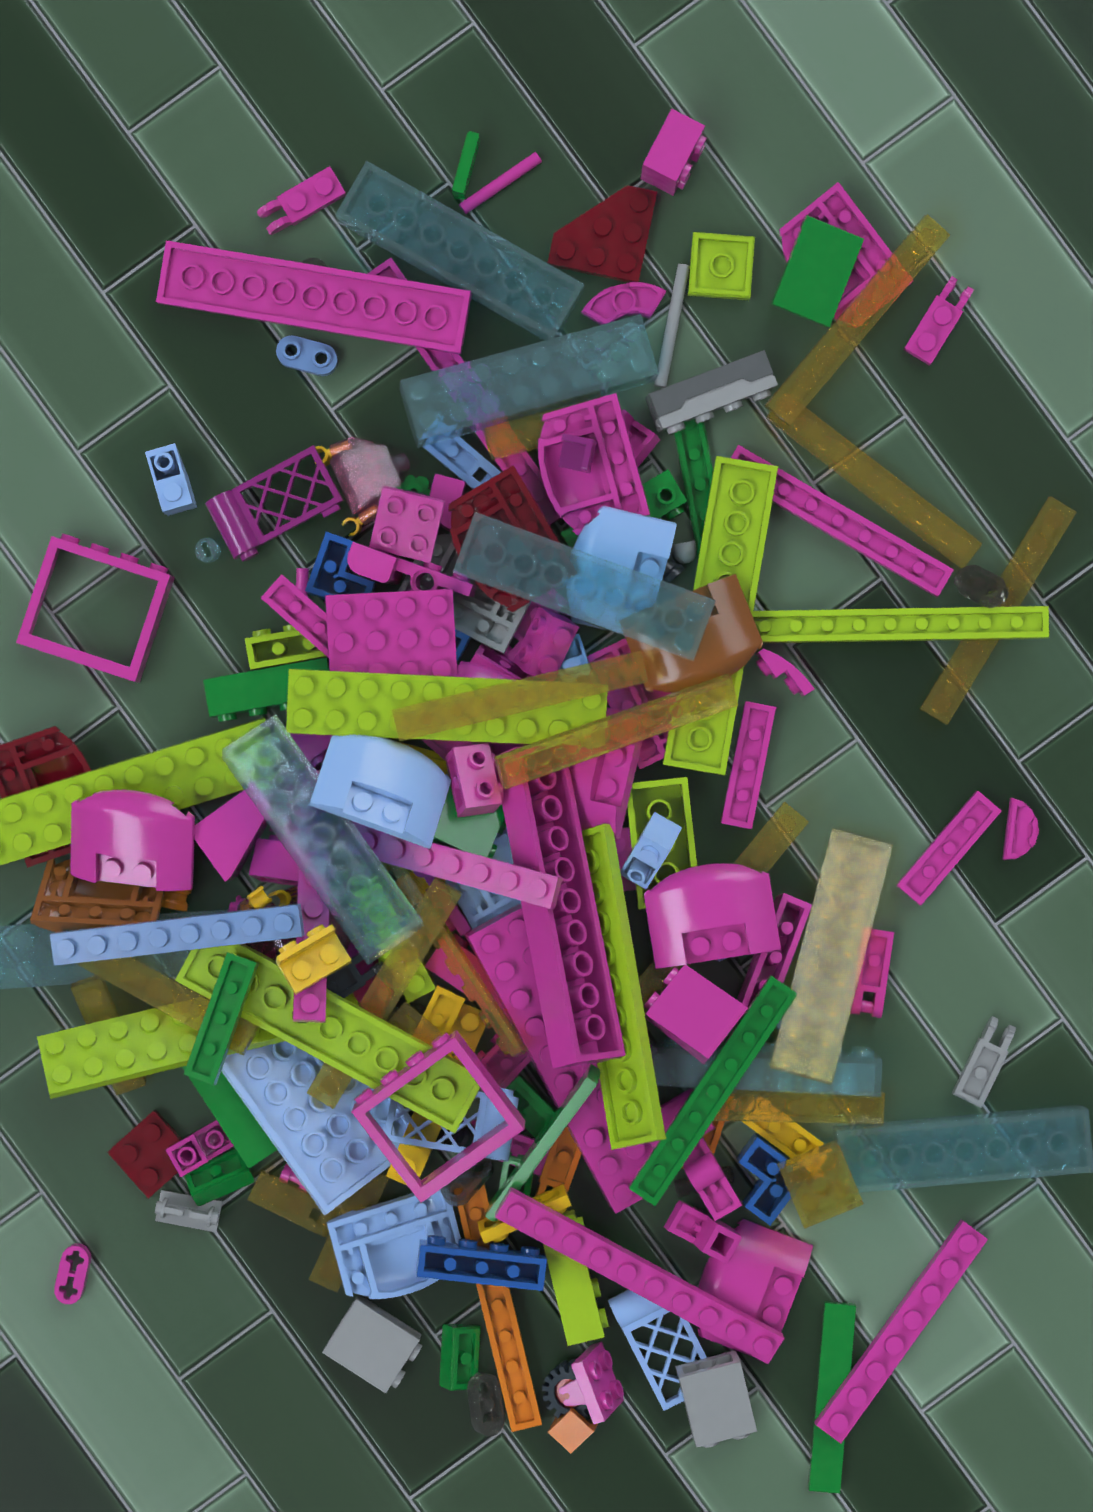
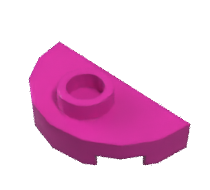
(1020, 830)

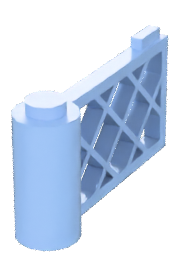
(487, 1119)
(636, 1311)

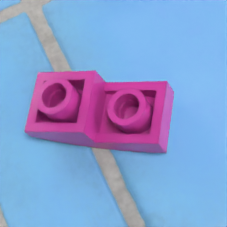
(775, 665)
(198, 1148)

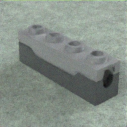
(710, 392)

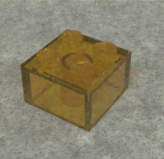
(820, 1184)

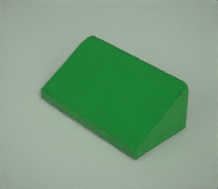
(218, 1177)
(459, 1355)

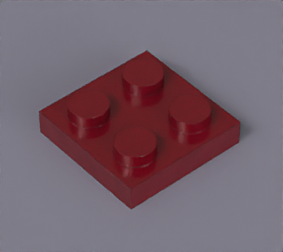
(144, 1155)

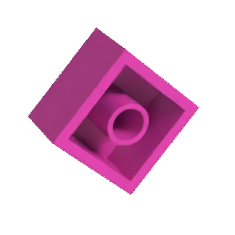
(672, 152)

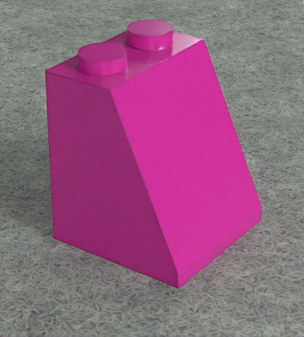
(230, 835)
(693, 1012)

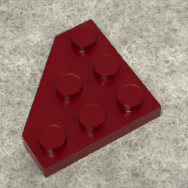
(608, 237)

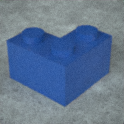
(332, 573)
(769, 1192)

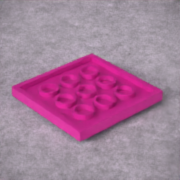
(392, 632)

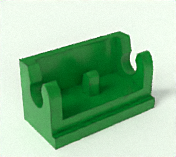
(531, 1105)

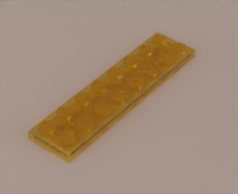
(831, 956)

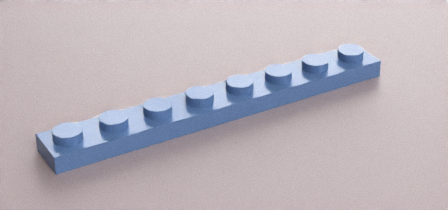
(177, 934)

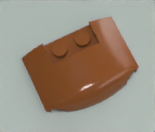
(725, 647)
(78, 904)

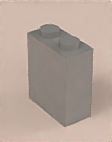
(373, 1344)
(716, 1399)

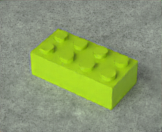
(671, 800)

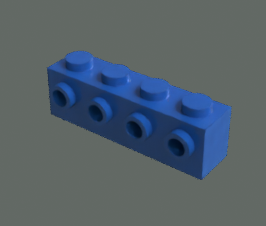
(481, 1264)

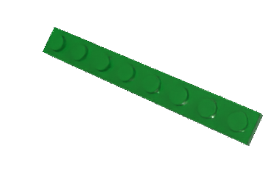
(712, 1090)

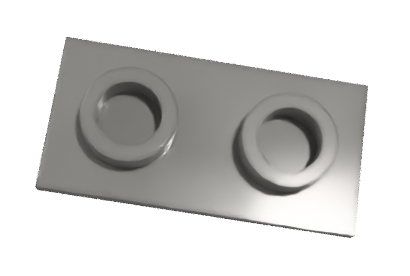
(182, 1211)

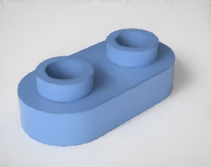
(306, 356)

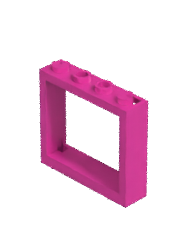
(125, 562)
(416, 1064)

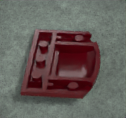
(506, 500)
(37, 762)

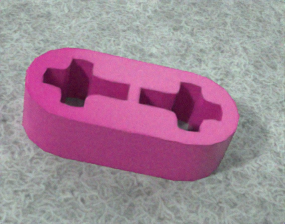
(65, 1272)

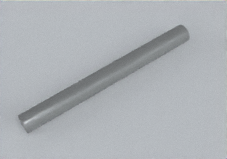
(672, 325)

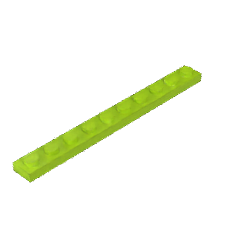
(903, 624)

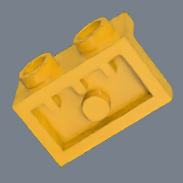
(312, 959)

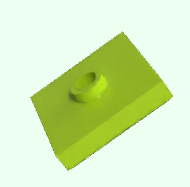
(721, 266)

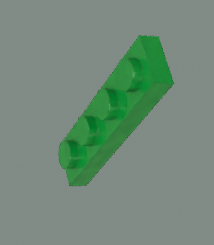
(221, 1018)

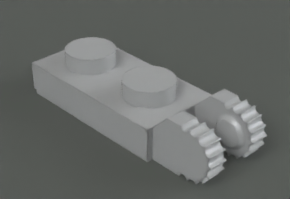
(983, 1065)

